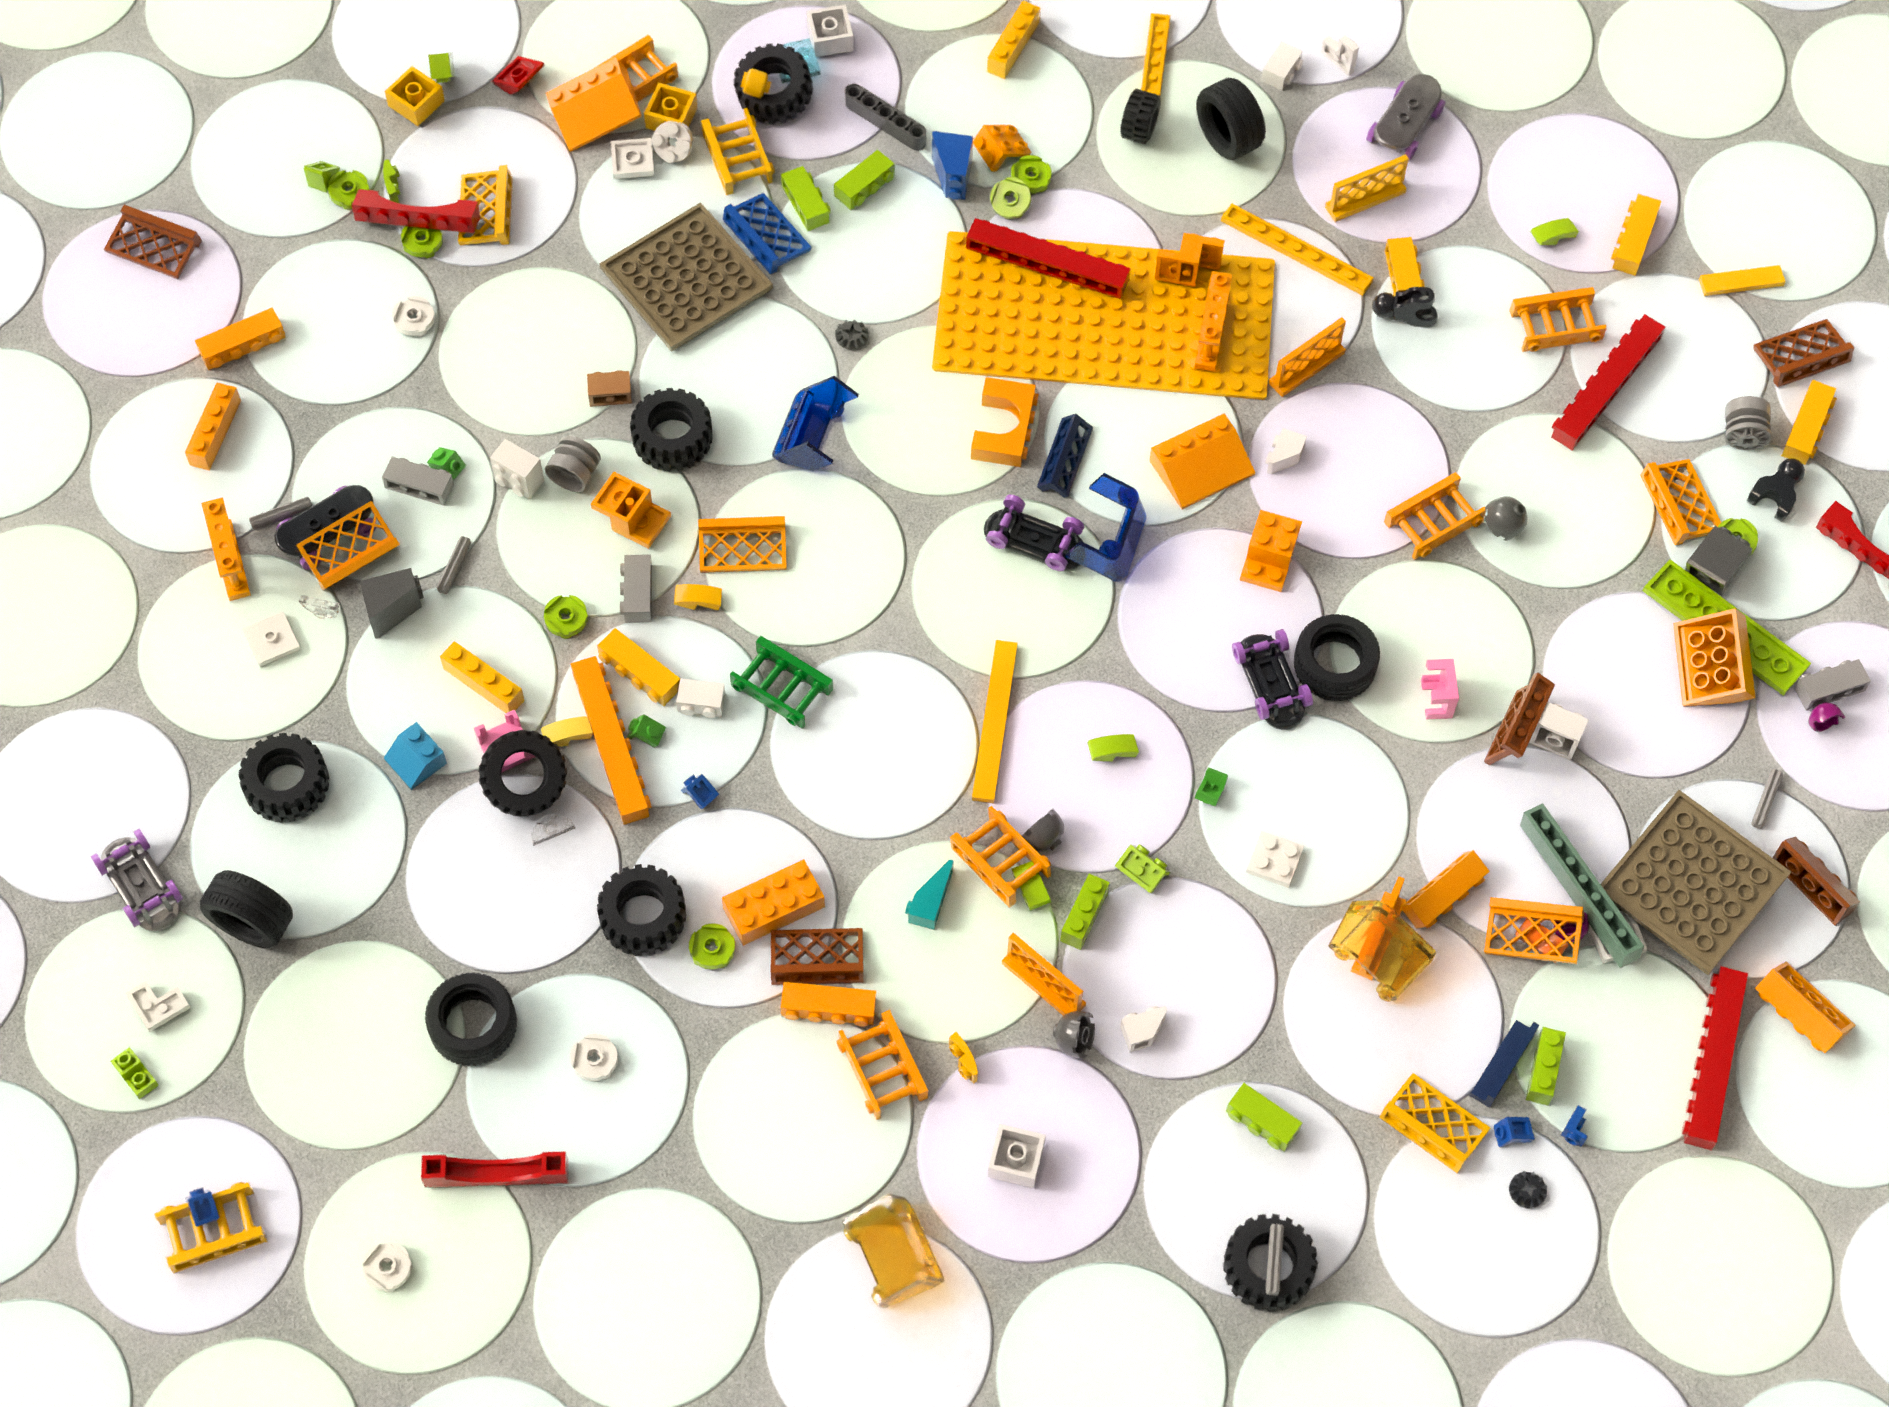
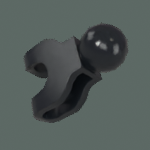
(1407, 306)
(1779, 487)

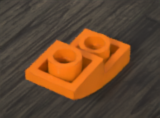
(1534, 935)

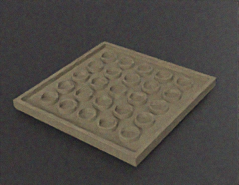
(686, 276)
(1694, 882)

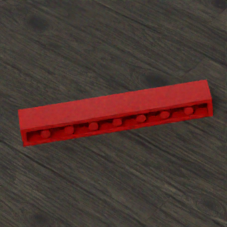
(1047, 258)
(1607, 382)
(1715, 1058)

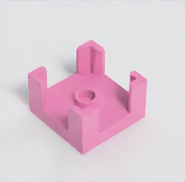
(1444, 688)
(485, 738)

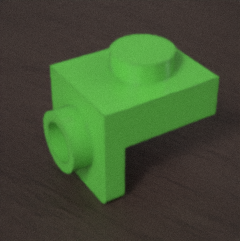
(447, 460)
(646, 730)
(1211, 787)

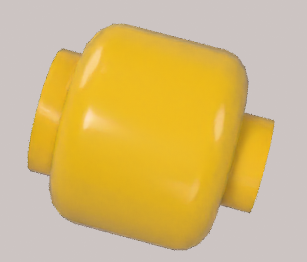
(755, 83)

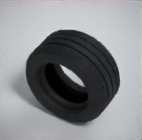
(1230, 118)
(1346, 631)
(246, 909)
(465, 988)

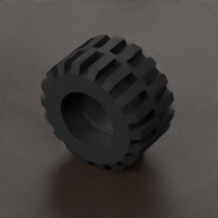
(1140, 116)

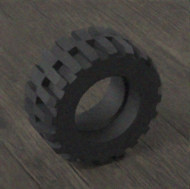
(782, 104)
(671, 452)
(275, 753)
(492, 765)
(635, 883)
(1252, 1287)

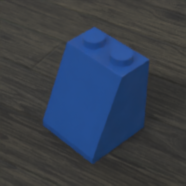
(953, 162)

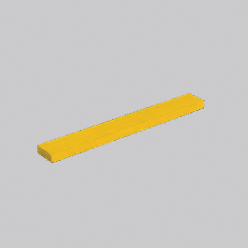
(1297, 249)
(994, 721)

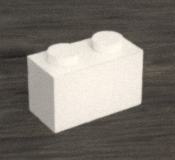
(1282, 66)
(700, 698)

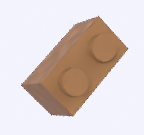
(609, 388)

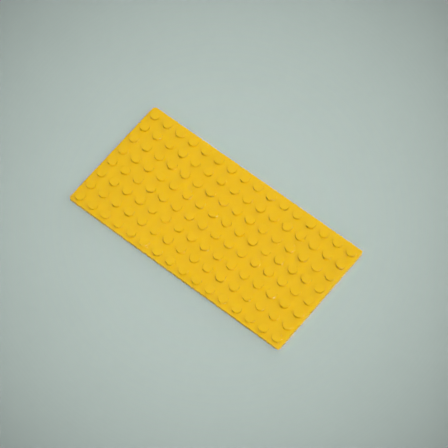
(1045, 329)

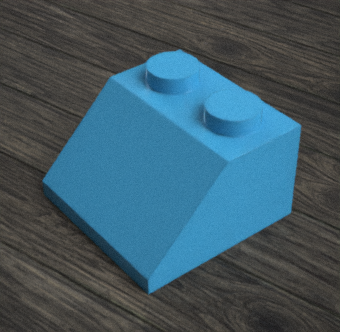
(415, 756)

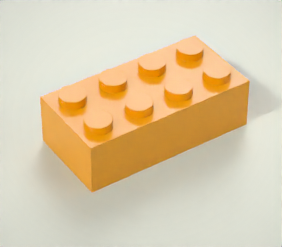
(773, 902)

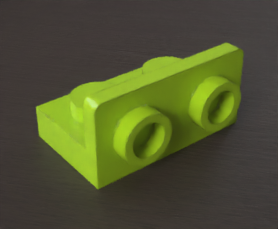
(1142, 868)

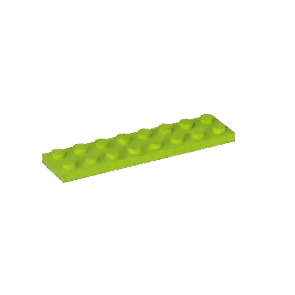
(1690, 599)

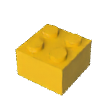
(414, 96)
(670, 105)

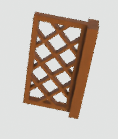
(163, 229)
(1811, 363)
(1520, 719)
(817, 971)

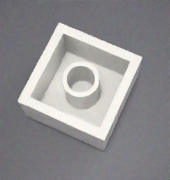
(830, 30)
(517, 469)
(1559, 730)
(1016, 1155)

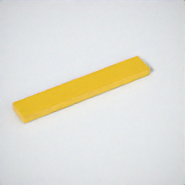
(1155, 53)

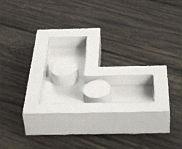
(1341, 53)
(155, 1010)

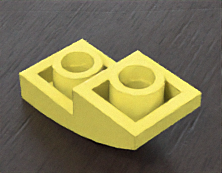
(568, 729)

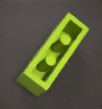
(441, 67)
(864, 179)
(805, 198)
(1084, 911)
(1545, 1066)
(1263, 1117)

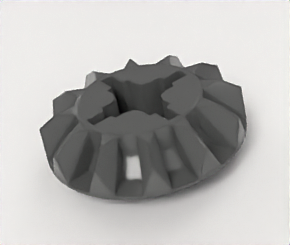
(858, 339)

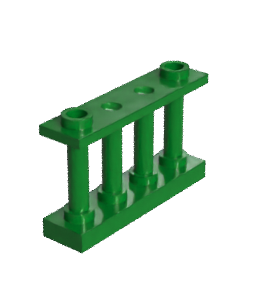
(784, 661)

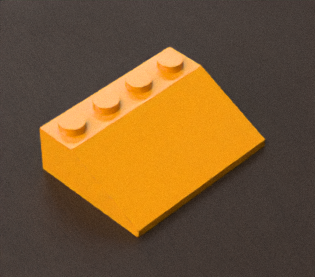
(594, 104)
(1201, 461)
(1714, 659)

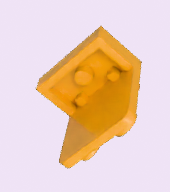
(998, 143)

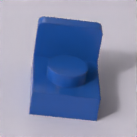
(699, 790)
(1572, 1129)
(1513, 1131)
(202, 1206)

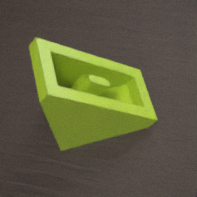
(319, 174)

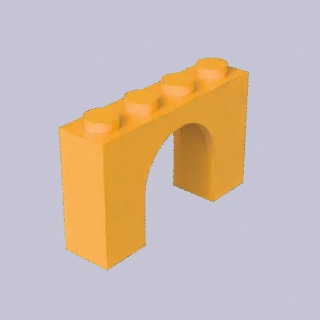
(1010, 446)

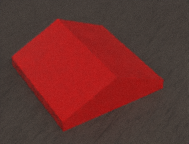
(517, 74)

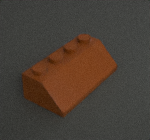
(1816, 881)

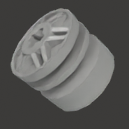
(1748, 423)
(572, 463)

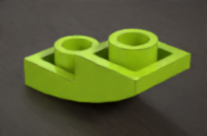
(390, 176)
(1552, 231)
(1110, 746)
(1033, 890)
(134, 1073)

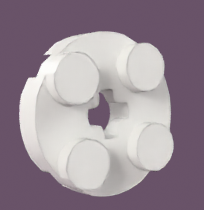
(674, 130)
(417, 326)
(594, 1070)
(388, 1280)

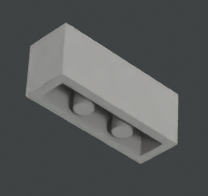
(418, 480)
(636, 588)
(1832, 684)

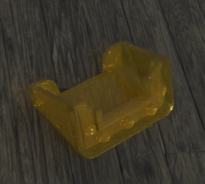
(1382, 946)
(894, 1249)

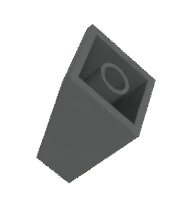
(1718, 559)
(391, 599)

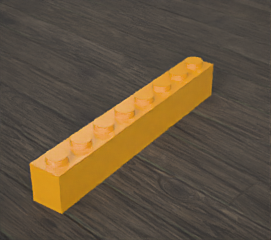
(610, 740)

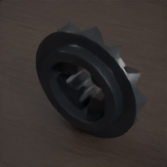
(1522, 1197)

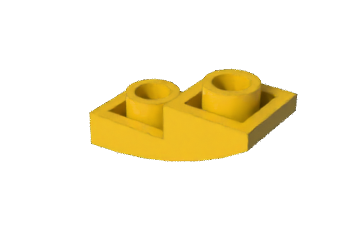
(694, 594)
(966, 1063)

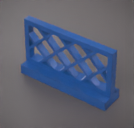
(753, 238)

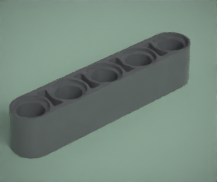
(885, 117)

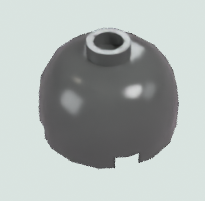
(1506, 517)
(1045, 832)
(1075, 1033)

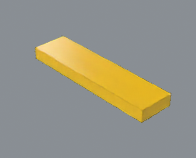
(1742, 280)

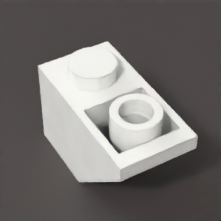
(1287, 451)
(1142, 1028)

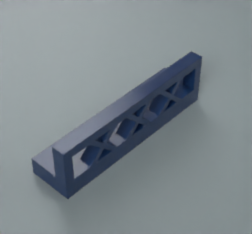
(1061, 451)
(1503, 1062)

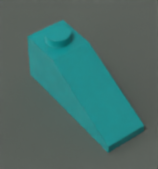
(928, 900)

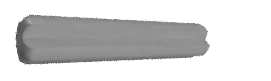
(280, 512)
(453, 565)
(1767, 798)
(1274, 1259)

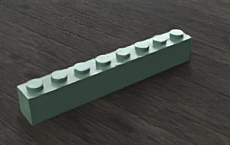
(1581, 885)

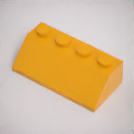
(1804, 1007)

